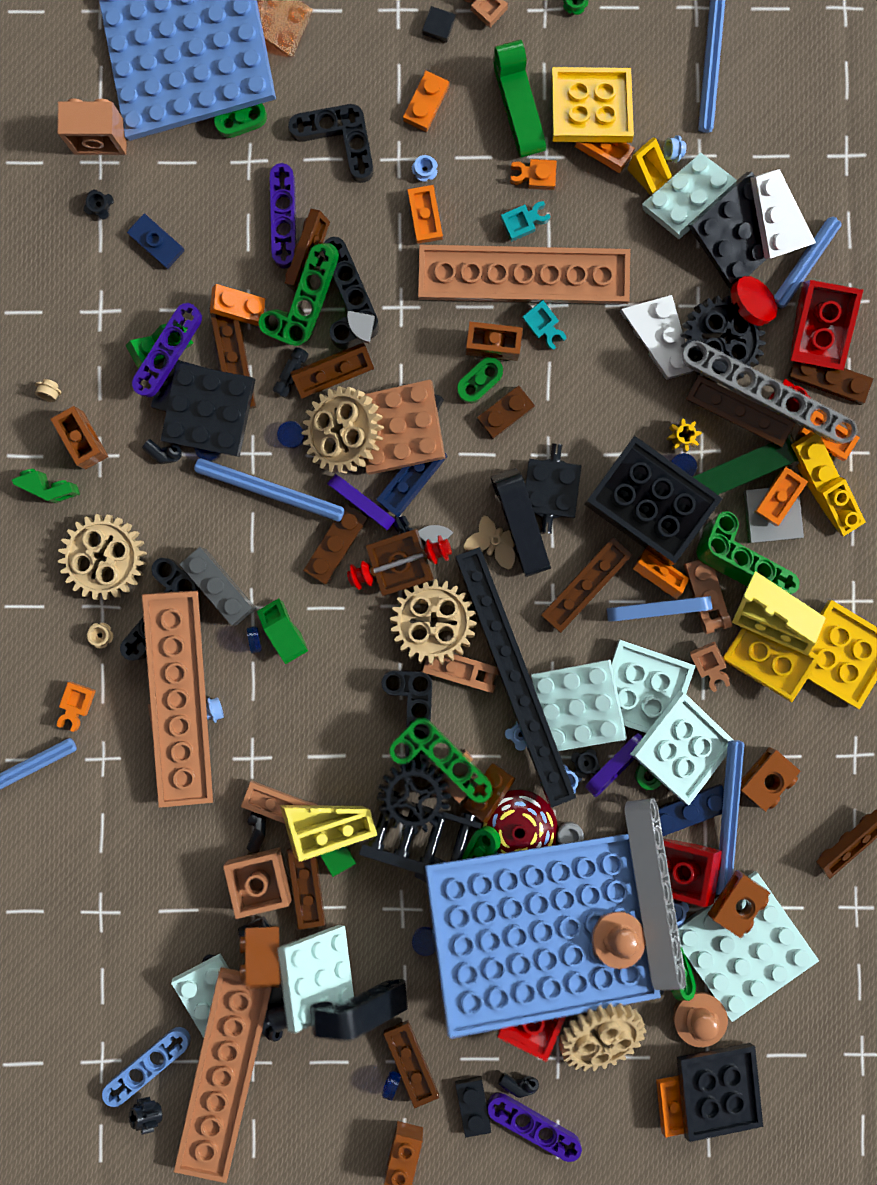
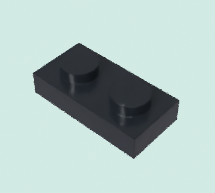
(473, 1106)

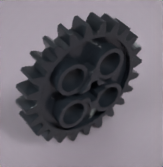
(723, 315)

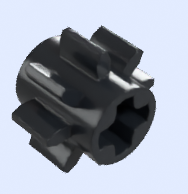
(145, 1115)

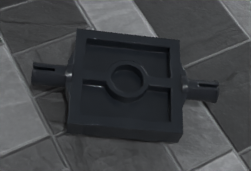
(553, 487)

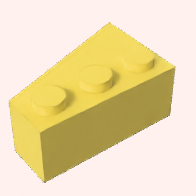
(778, 616)
(325, 828)

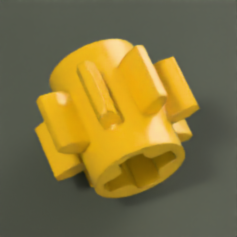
(680, 441)

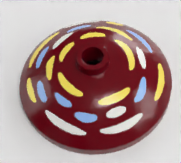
(524, 811)

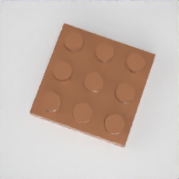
(410, 428)

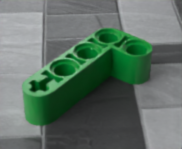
(517, 97)
(304, 292)
(748, 560)
(446, 762)

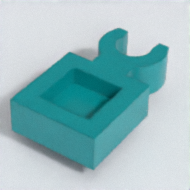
(521, 222)
(542, 321)

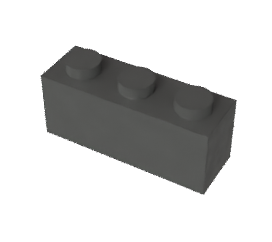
(218, 586)

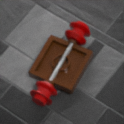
(399, 562)

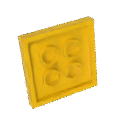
(592, 105)
(847, 655)

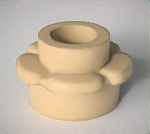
(47, 390)
(93, 632)

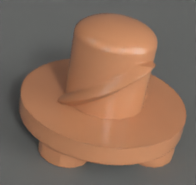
(618, 940)
(700, 1020)

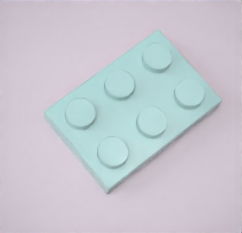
(688, 194)
(197, 989)

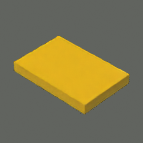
(771, 663)

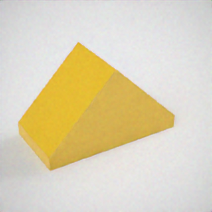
(650, 167)

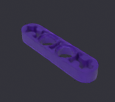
(282, 215)
(171, 353)
(532, 1130)

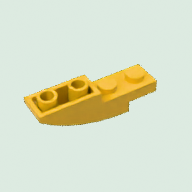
(826, 484)

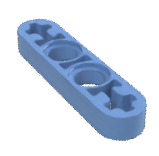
(659, 608)
(145, 1065)

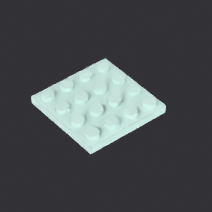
(749, 967)

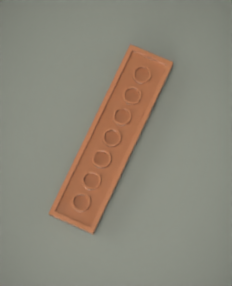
(524, 274)
(177, 698)
(222, 1078)

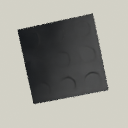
(731, 232)
(208, 409)
(719, 1092)

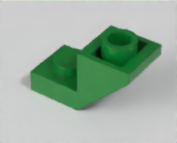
(141, 347)
(38, 484)
(281, 631)

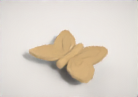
(494, 539)

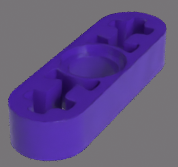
(361, 501)
(614, 767)

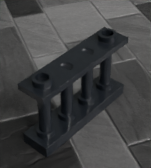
(401, 856)

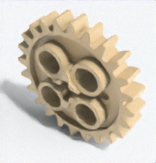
(342, 430)
(80, 547)
(431, 646)
(602, 1037)

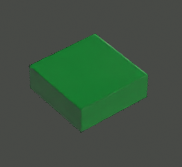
(338, 860)

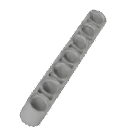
(782, 393)
(655, 895)

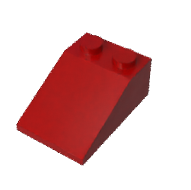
(824, 324)
(692, 871)
(534, 1037)

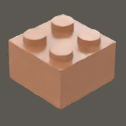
(91, 127)
(258, 883)

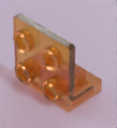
(284, 23)

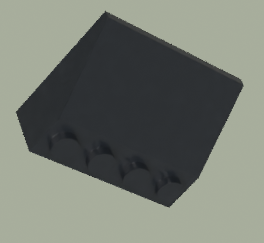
(653, 501)

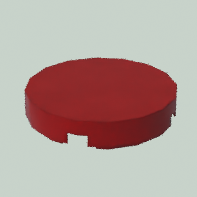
(754, 300)

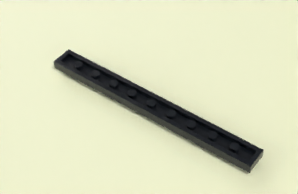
(515, 677)

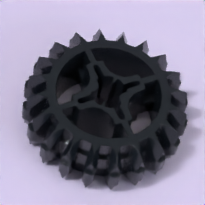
(401, 801)

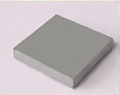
(763, 531)

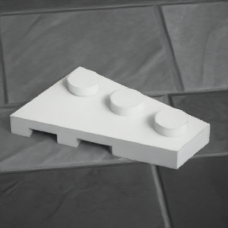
(778, 216)
(660, 331)

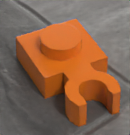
(539, 173)
(76, 702)

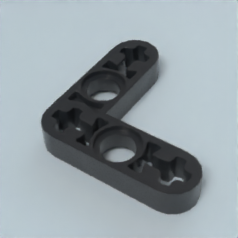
(348, 129)

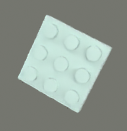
(646, 683)
(581, 705)
(683, 748)
(314, 972)

